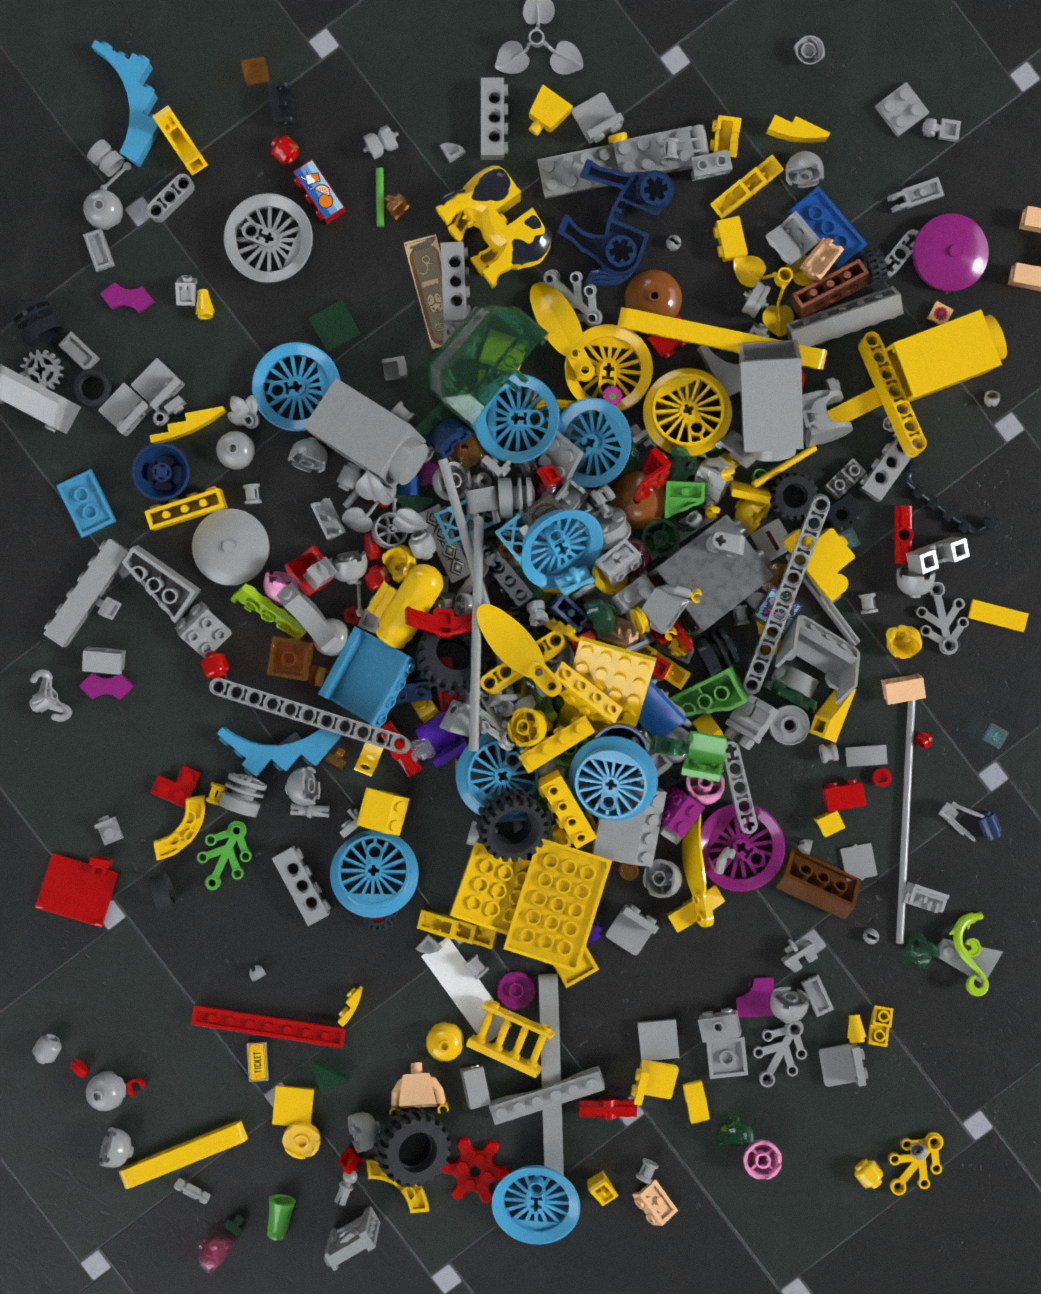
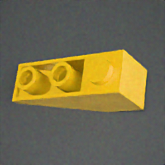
(831, 717)

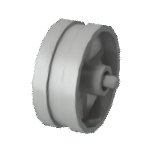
(756, 299)
(388, 531)

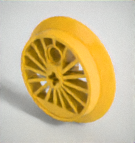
(613, 337)
(673, 382)

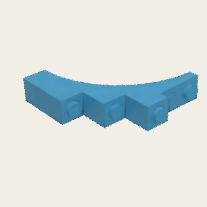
(142, 128)
(284, 755)

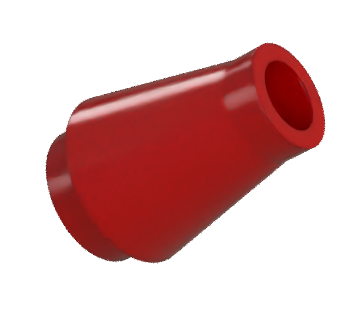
(372, 550)

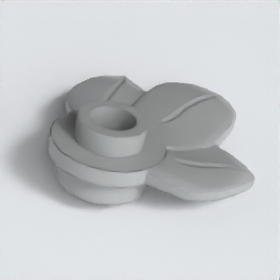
(243, 410)

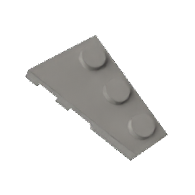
(985, 960)

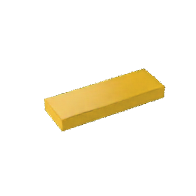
(997, 615)

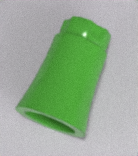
(279, 1215)

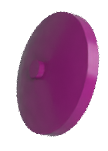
(950, 252)

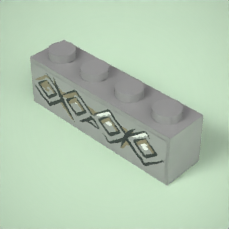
(450, 555)

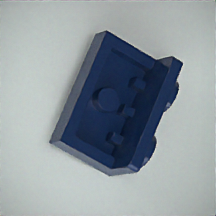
(414, 690)

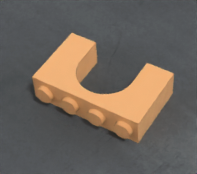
(1022, 274)

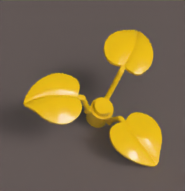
(750, 271)

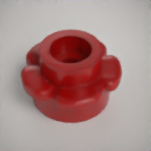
(348, 618)
(923, 740)

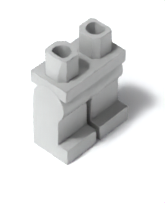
(751, 721)

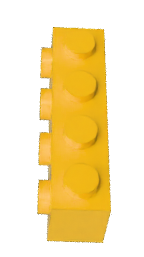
(185, 509)
(556, 744)
(566, 808)

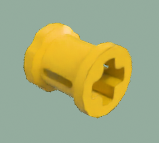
(211, 798)

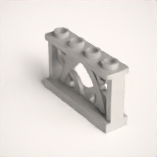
(340, 1248)

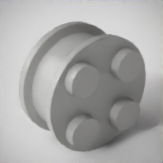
(614, 528)

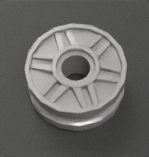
(800, 728)

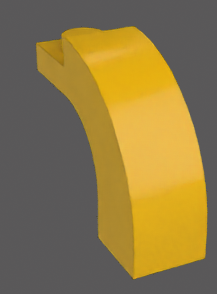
(180, 140)

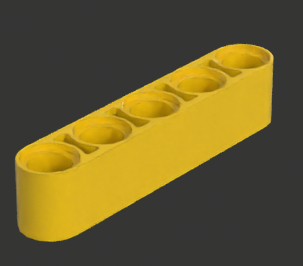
(497, 673)

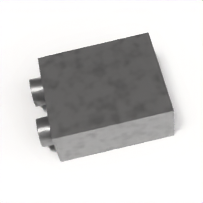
(720, 578)

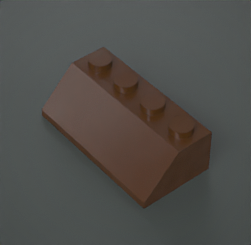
(818, 883)

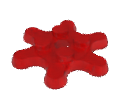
(472, 1157)

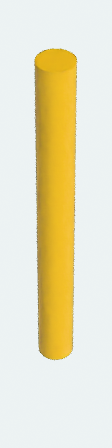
(783, 466)

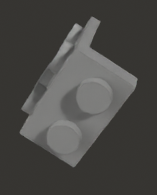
(597, 118)
(792, 238)
(202, 629)
(631, 929)
(843, 1065)

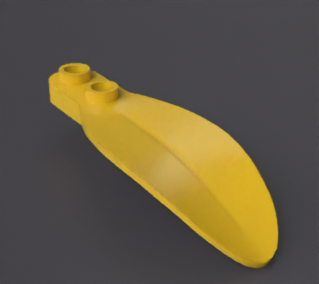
(564, 329)
(516, 647)
(695, 874)

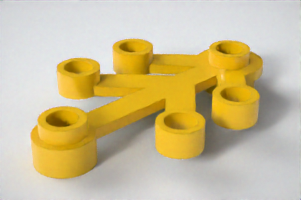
(933, 1148)

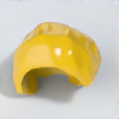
(399, 562)
(903, 641)

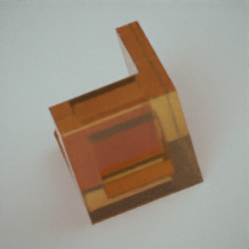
(255, 70)

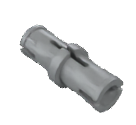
(309, 811)

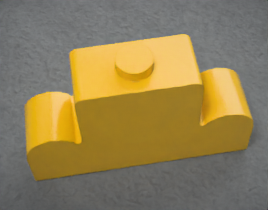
(825, 562)

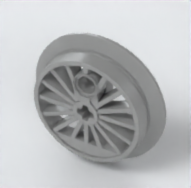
(298, 252)

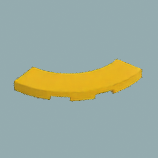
(185, 831)
(414, 1196)

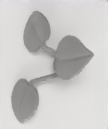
(512, 57)
(371, 488)

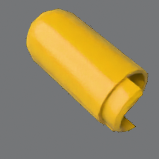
(417, 590)

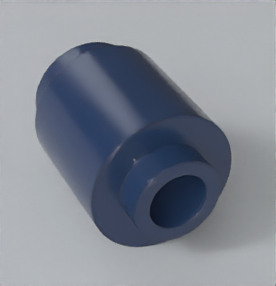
(990, 825)

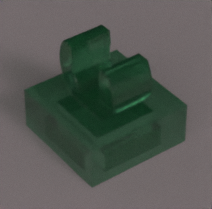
(233, 1226)

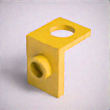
(369, 756)

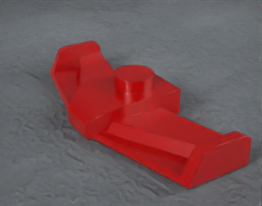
(441, 622)

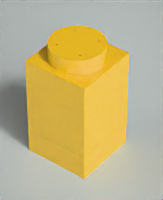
(948, 354)

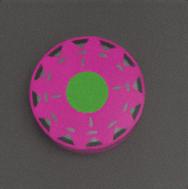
(612, 394)

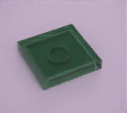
(334, 326)

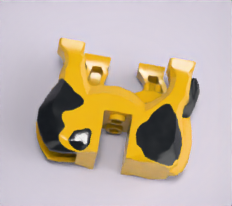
(482, 206)

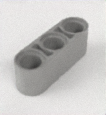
(167, 208)

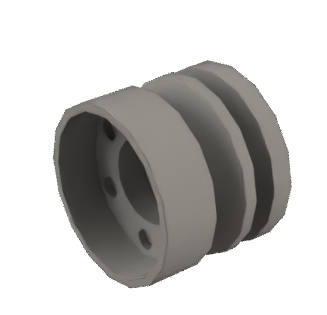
(514, 497)
(242, 794)

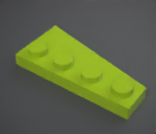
(268, 610)

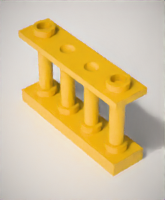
(496, 1050)

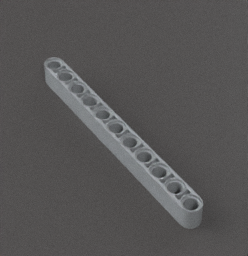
(786, 585)
(301, 711)
(551, 1071)

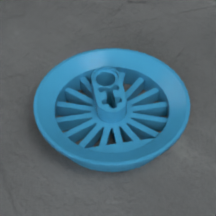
(326, 373)
(488, 427)
(595, 439)
(556, 547)
(620, 751)
(475, 796)
(374, 904)
(536, 1228)

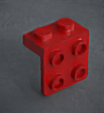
(657, 469)
(299, 566)

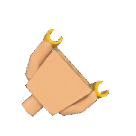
(417, 1091)

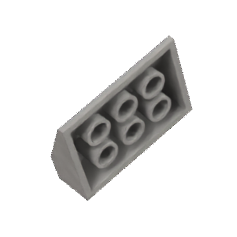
(632, 839)

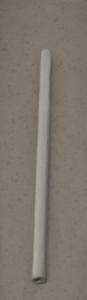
(463, 530)
(476, 635)

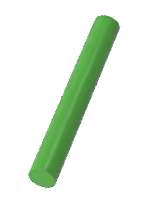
(380, 197)

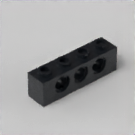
(847, 505)

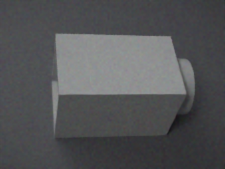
(771, 399)
(368, 435)

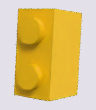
(730, 239)

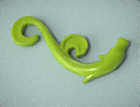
(966, 955)

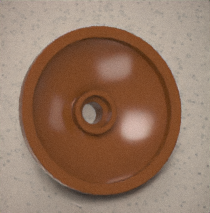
(654, 281)
(644, 512)

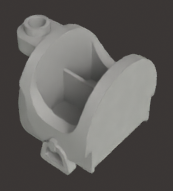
(816, 422)

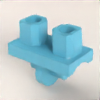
(574, 580)

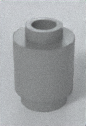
(349, 476)

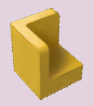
(829, 823)

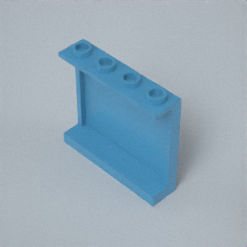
(367, 677)

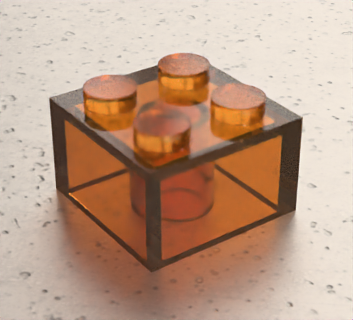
(290, 658)

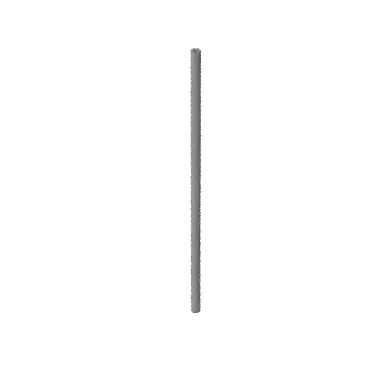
(905, 820)

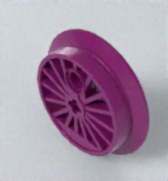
(714, 827)

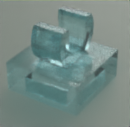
(851, 537)
(995, 736)

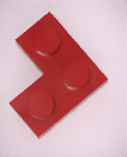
(177, 791)

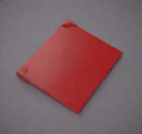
(75, 892)

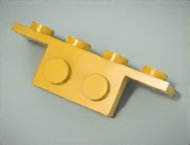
(585, 695)

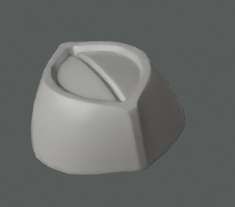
(809, 50)

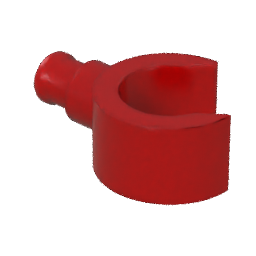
(131, 1092)

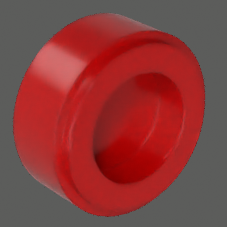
(881, 777)
(79, 1068)

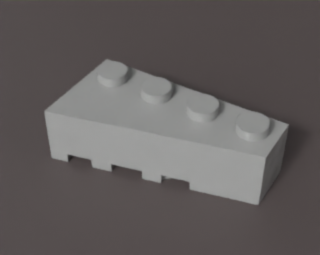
(163, 583)

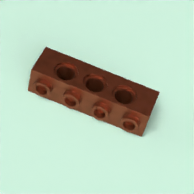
(830, 289)

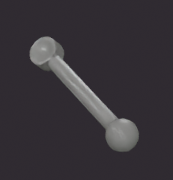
(126, 166)
(359, 612)

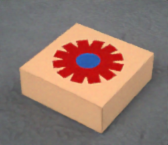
(939, 313)

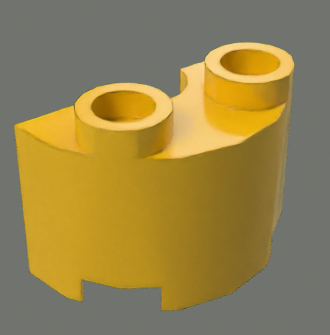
(726, 134)

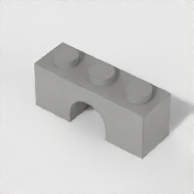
(928, 557)

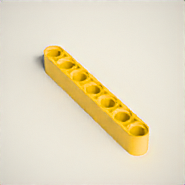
(892, 403)
(183, 1154)

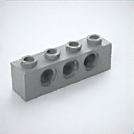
(489, 88)
(452, 251)
(878, 490)
(310, 913)

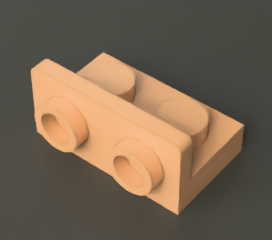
(655, 1204)

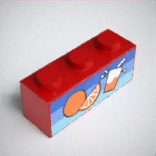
(318, 192)

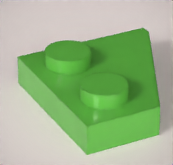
(682, 496)

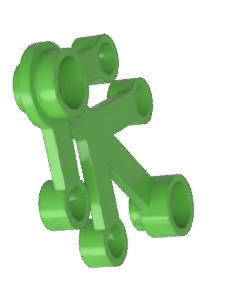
(226, 851)

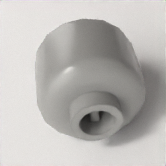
(422, 545)
(47, 1048)

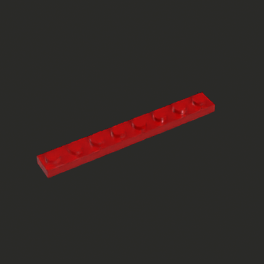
(268, 1026)

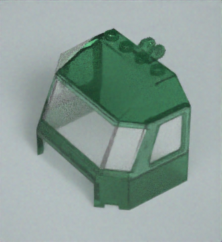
(482, 359)

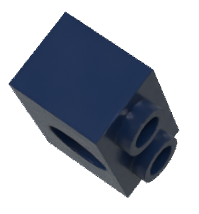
(566, 611)

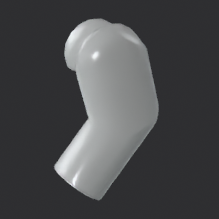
(722, 859)

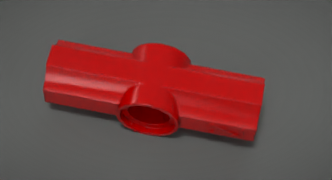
(903, 521)
(405, 760)
(607, 1108)

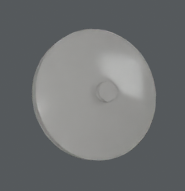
(230, 547)

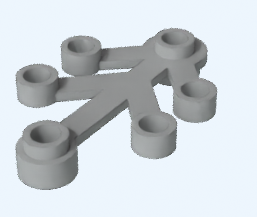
(576, 298)
(943, 621)
(496, 720)
(782, 1049)

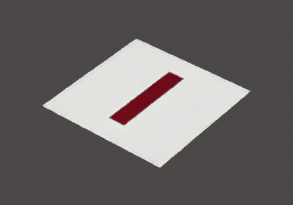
(769, 539)

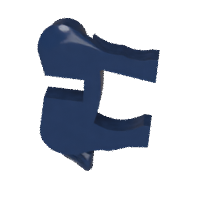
(621, 245)

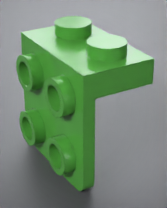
(705, 756)

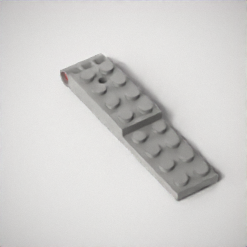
(638, 154)

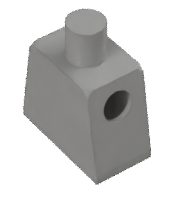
(458, 717)

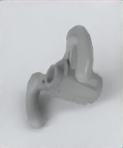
(48, 698)

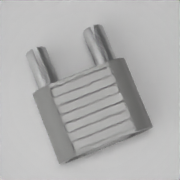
(483, 501)

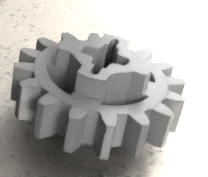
(39, 363)

